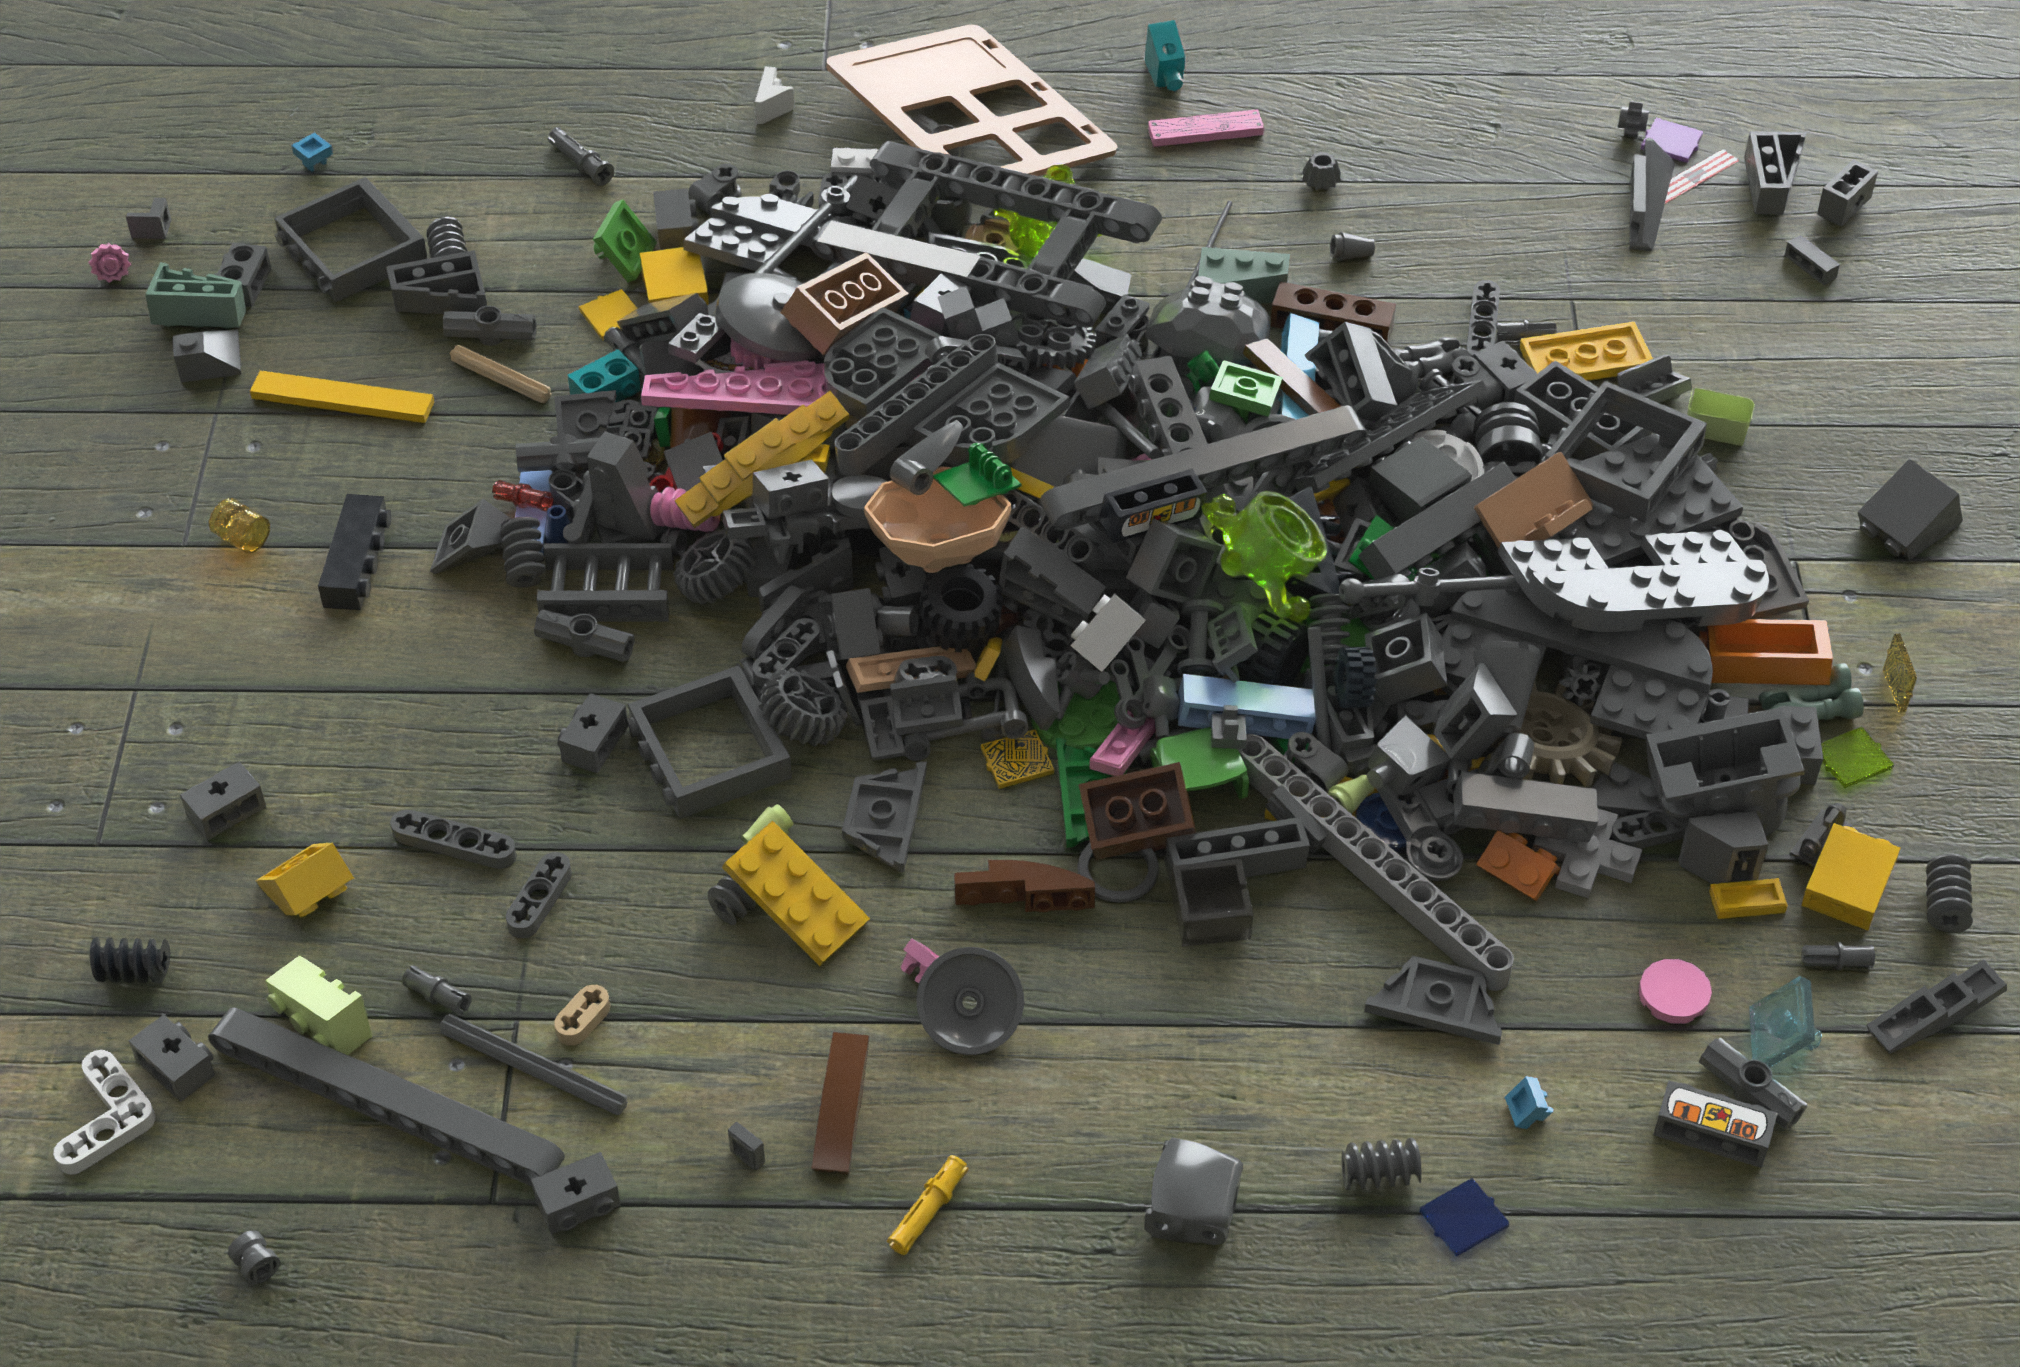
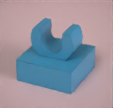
(312, 150)
(1527, 1103)

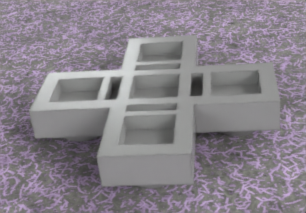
(1586, 859)

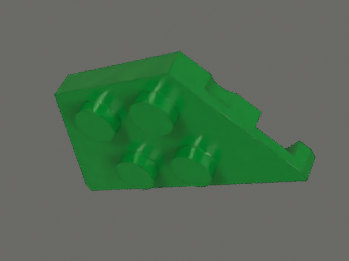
(1072, 771)

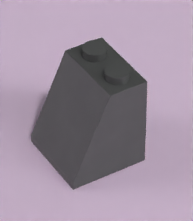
(1416, 478)
(1911, 511)

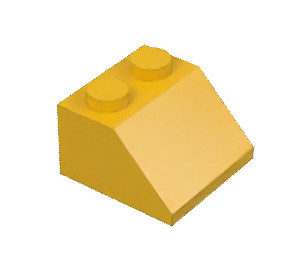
(306, 879)

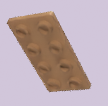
(1535, 503)

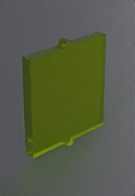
(1854, 757)

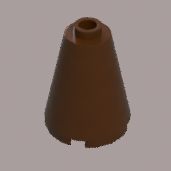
(693, 423)

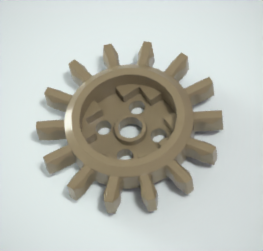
(1565, 738)

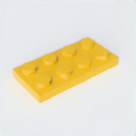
(1590, 351)
(795, 893)

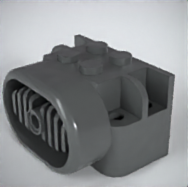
(1726, 768)

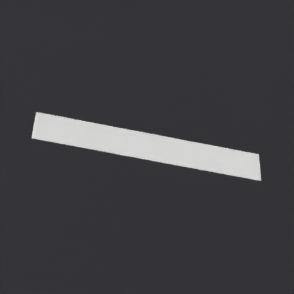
(899, 248)

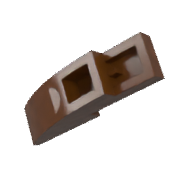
(1038, 884)

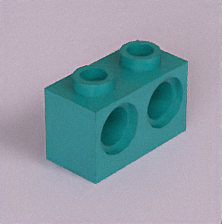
(607, 374)

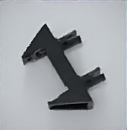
(1324, 577)

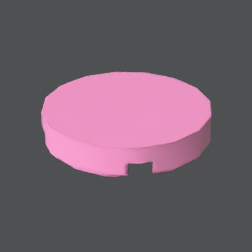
(1675, 990)

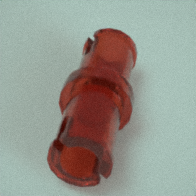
(522, 495)

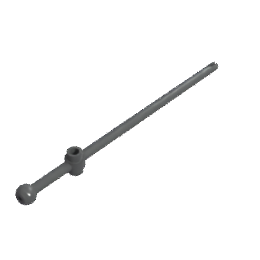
(1425, 587)

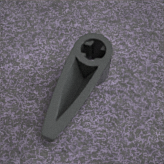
(916, 466)

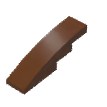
(840, 1103)

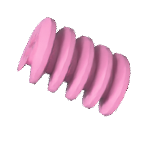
(666, 513)

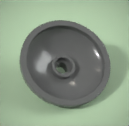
(977, 975)

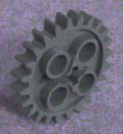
(1065, 341)

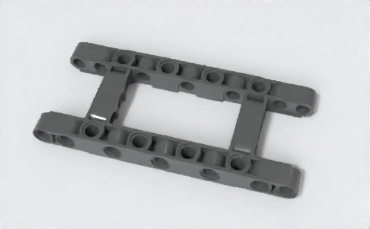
(1041, 287)

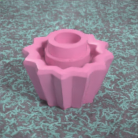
(109, 262)

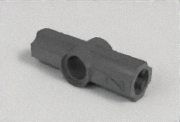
(489, 325)
(556, 454)
(584, 635)
(1741, 1073)

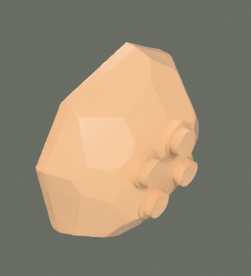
(934, 526)

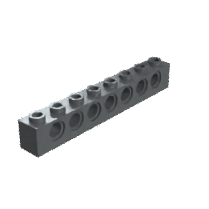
(1174, 430)

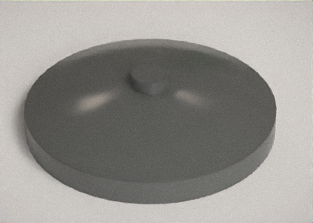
(752, 317)

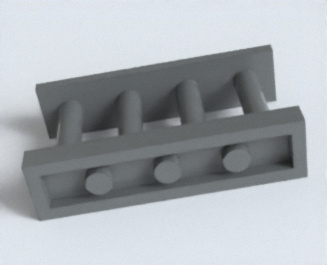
(608, 606)

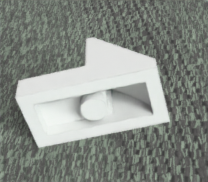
(772, 98)

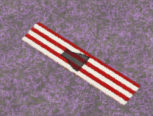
(1699, 173)

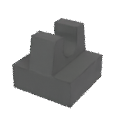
(1228, 729)

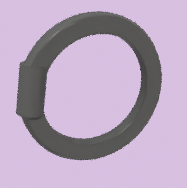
(1121, 896)

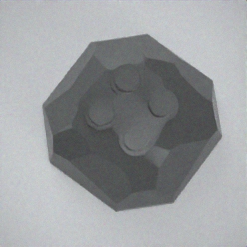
(1209, 319)

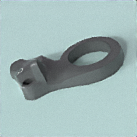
(1222, 422)

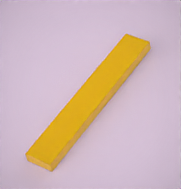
(342, 396)

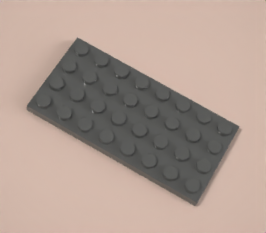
(1691, 505)

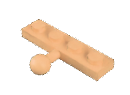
(879, 670)

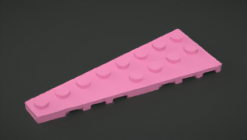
(773, 390)

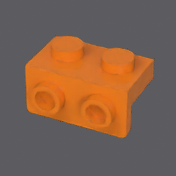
(1518, 865)

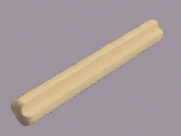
(500, 374)

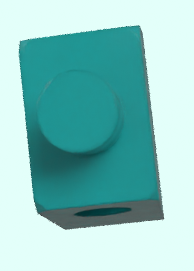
(1169, 67)

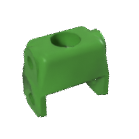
(1200, 763)

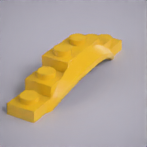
(770, 447)

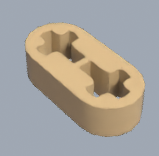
(578, 1012)

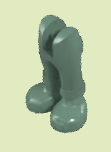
(1829, 700)

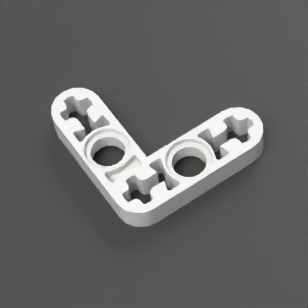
(119, 1110)

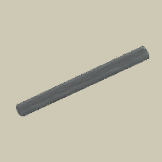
(534, 1064)

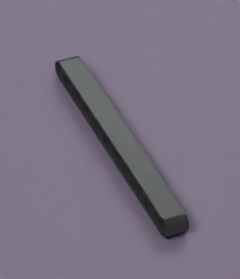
(1213, 463)
(385, 1097)

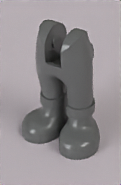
(1429, 356)

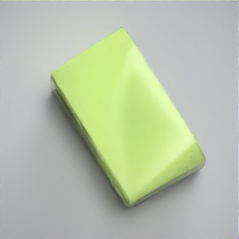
(1725, 415)

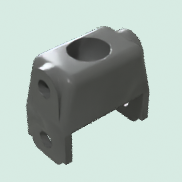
(1193, 1193)

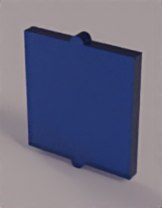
(1464, 1217)

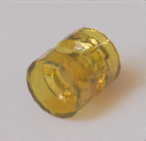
(239, 525)

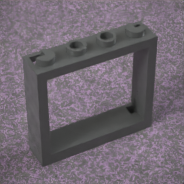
(338, 205)
(1647, 414)
(724, 786)

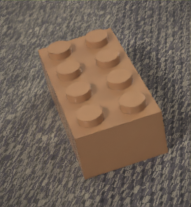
(841, 300)

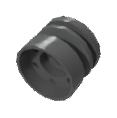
(1508, 434)

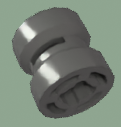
(254, 1258)

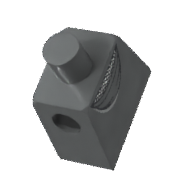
(1406, 759)

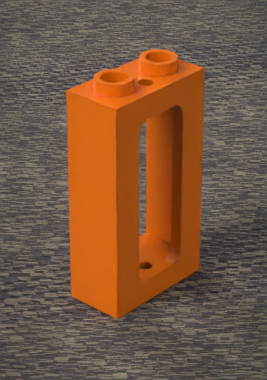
(1770, 652)

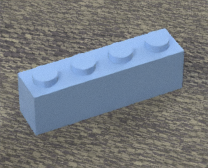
(1267, 707)

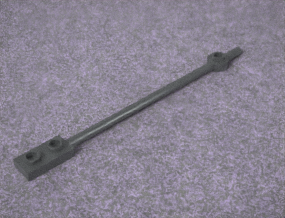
(706, 330)

